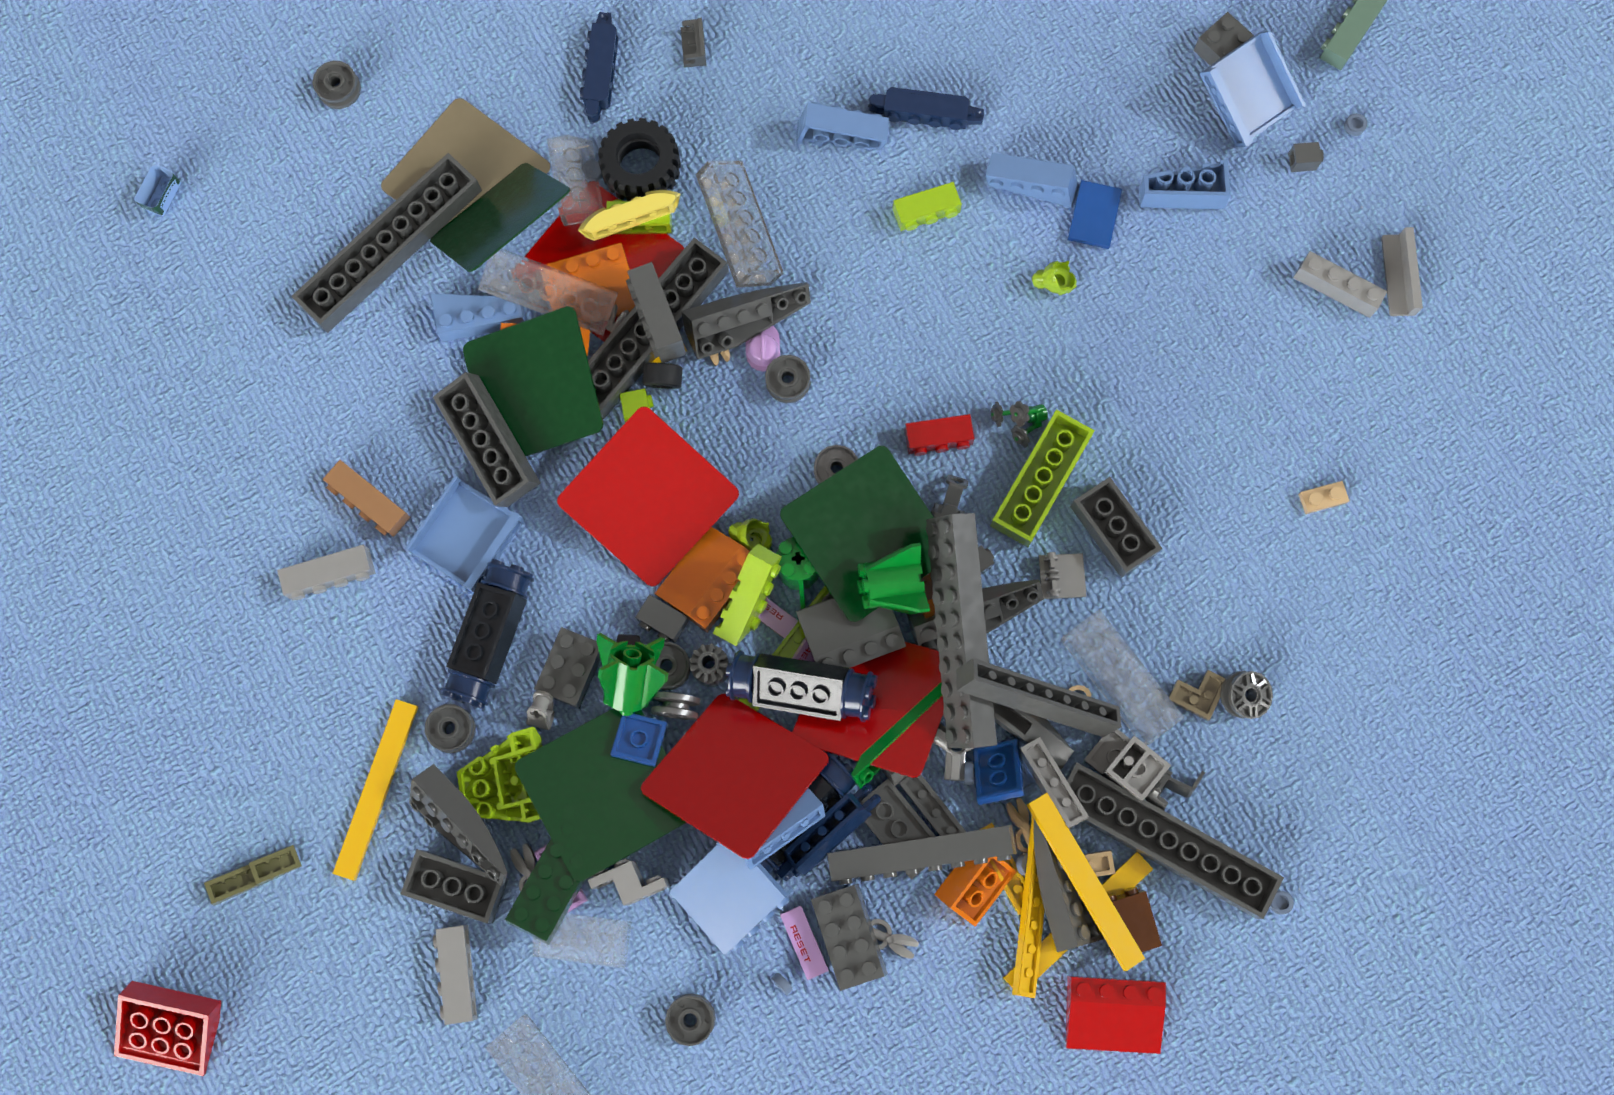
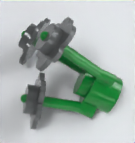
(1020, 414)

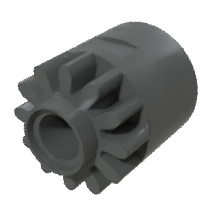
(715, 675)

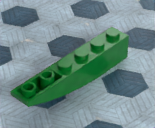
(863, 771)

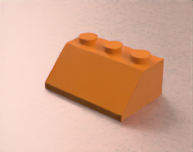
(974, 888)

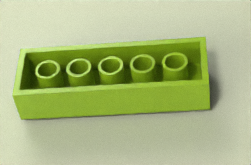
(1042, 478)

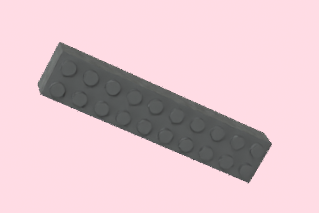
(387, 243)
(627, 349)
(959, 626)
(1174, 843)

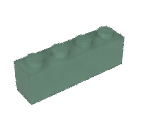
(1351, 31)

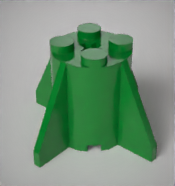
(792, 575)
(894, 582)
(629, 673)

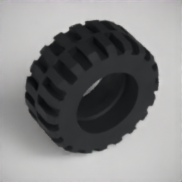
(635, 136)

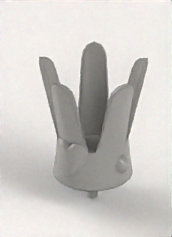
(612, 325)

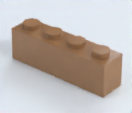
(366, 498)

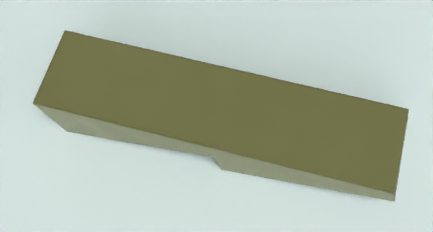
(252, 875)

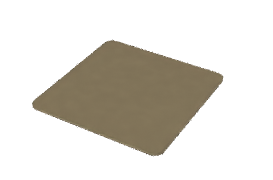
(473, 141)

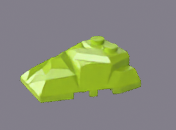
(493, 783)

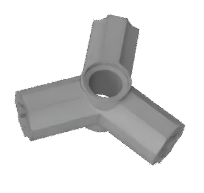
(953, 760)

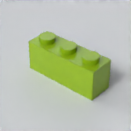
(927, 206)
(656, 226)

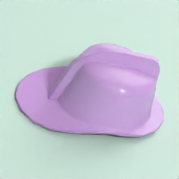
(763, 349)

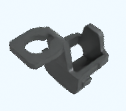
(952, 497)
(1172, 784)

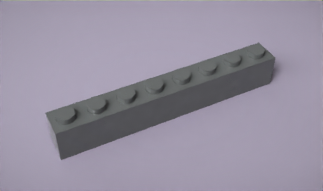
(1037, 697)
(922, 853)

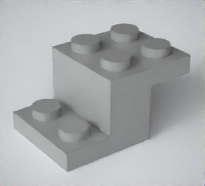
(1127, 763)
(629, 882)

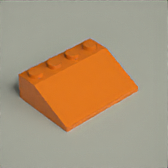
(603, 267)
(704, 578)

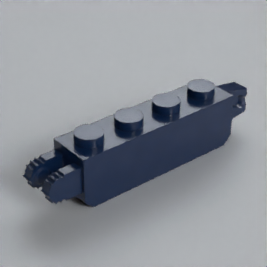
(600, 66)
(926, 108)
(827, 833)

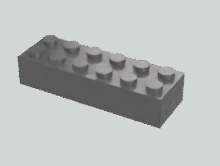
(486, 440)

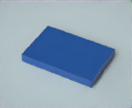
(1094, 214)
(998, 772)

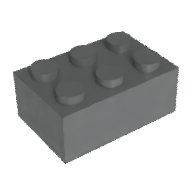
(1221, 39)
(569, 668)

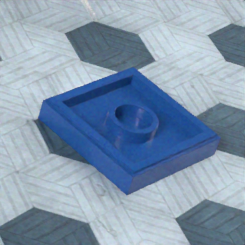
(639, 739)

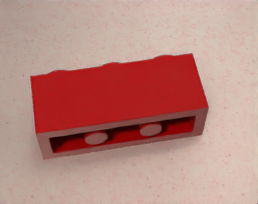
(939, 434)

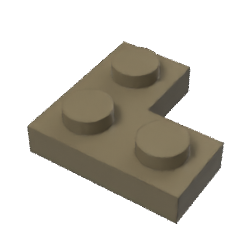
(1201, 700)

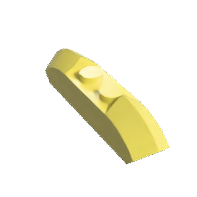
(630, 214)

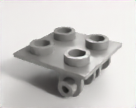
(1062, 575)

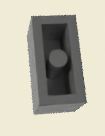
(661, 619)

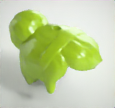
(1055, 278)
(752, 529)

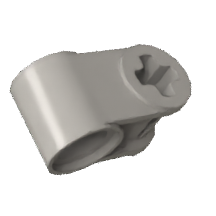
(541, 711)

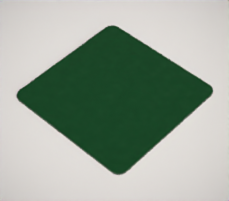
(499, 216)
(539, 380)
(857, 520)
(598, 793)

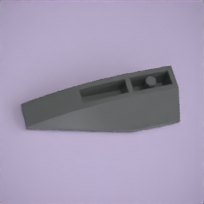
(740, 317)
(1000, 606)
(1030, 727)
(456, 820)
(1065, 910)

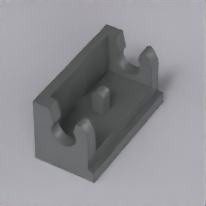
(693, 43)

